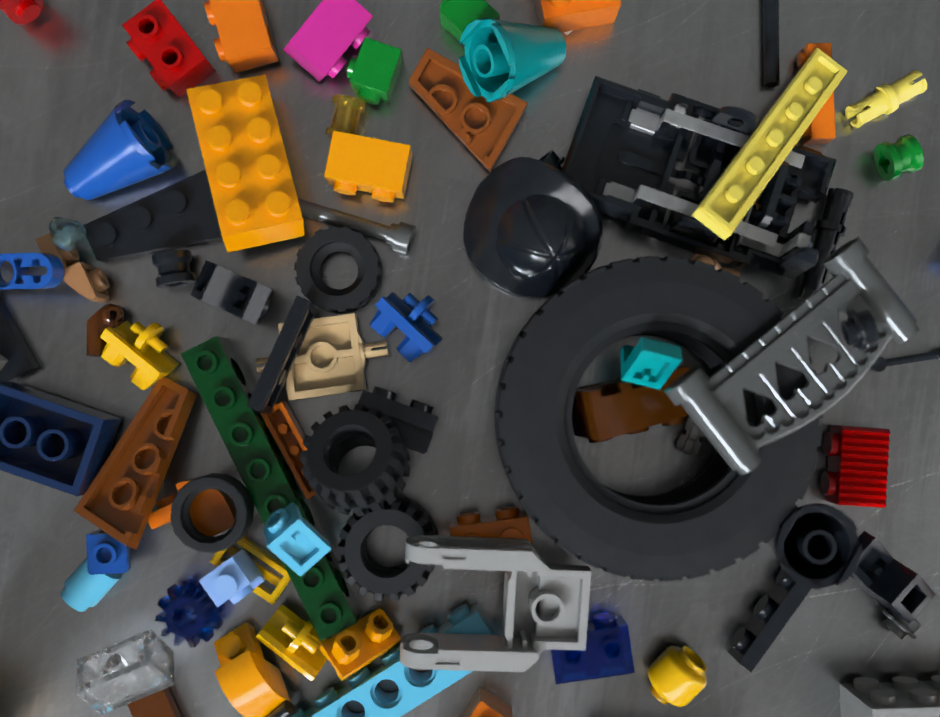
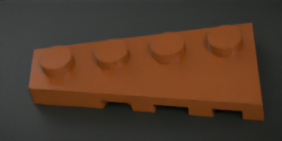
(133, 474)

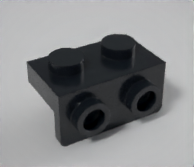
(413, 422)

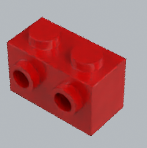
(168, 48)

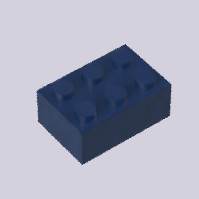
(52, 438)

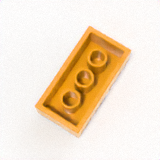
(246, 163)

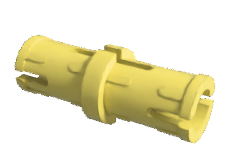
(886, 99)

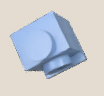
(232, 579)

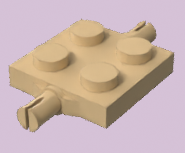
(330, 359)

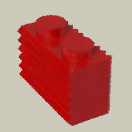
(856, 466)

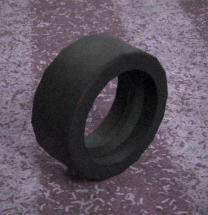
(187, 531)

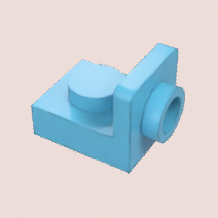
(294, 539)

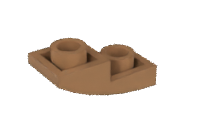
(81, 277)

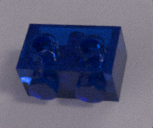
(606, 652)

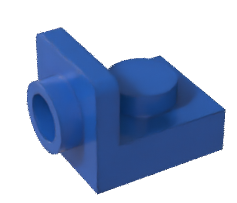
(106, 554)

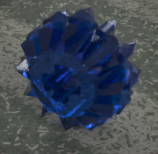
(177, 619)

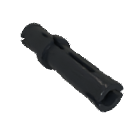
(826, 238)

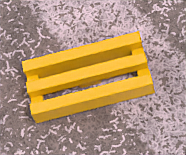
(267, 557)

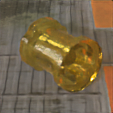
(345, 114)

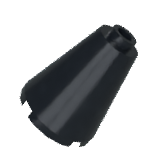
(817, 546)

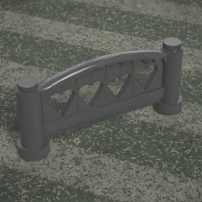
(718, 401)

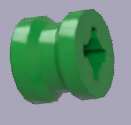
(898, 157)

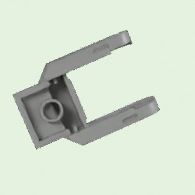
(541, 606)

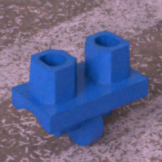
(412, 319)

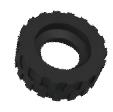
(317, 249)

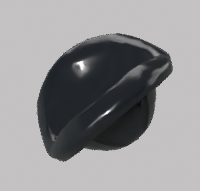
(531, 228)

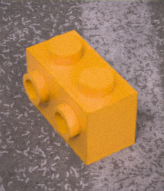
(368, 166)

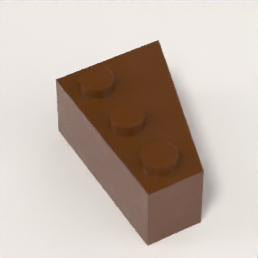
(623, 408)

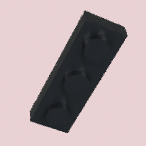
(769, 619)

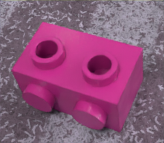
(327, 35)

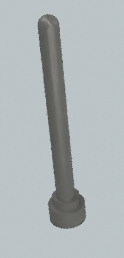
(398, 237)

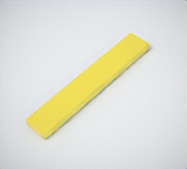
(769, 144)

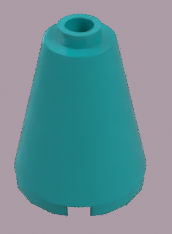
(507, 56)

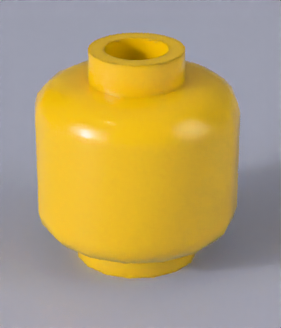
(677, 676)

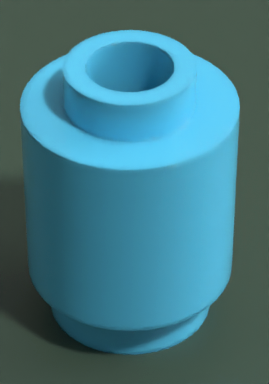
(85, 589)

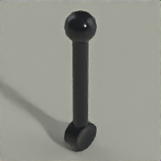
(881, 363)

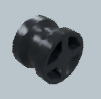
(173, 268)

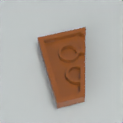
(477, 123)

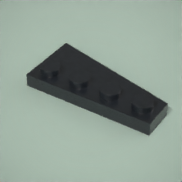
(160, 221)

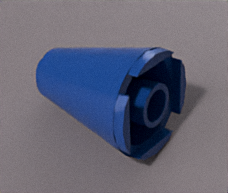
(119, 154)

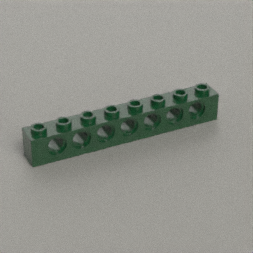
(268, 477)

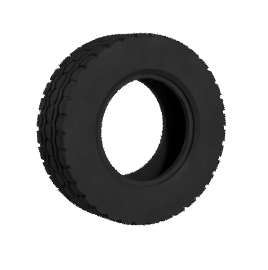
(667, 533)

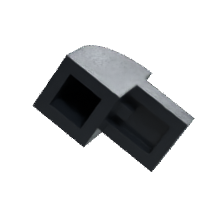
(232, 292)
(890, 581)

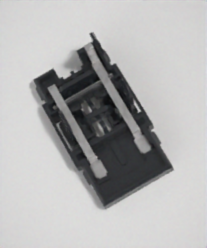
(628, 154)

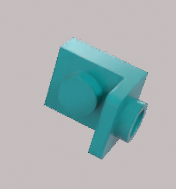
(649, 362)

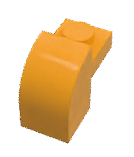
(245, 676)

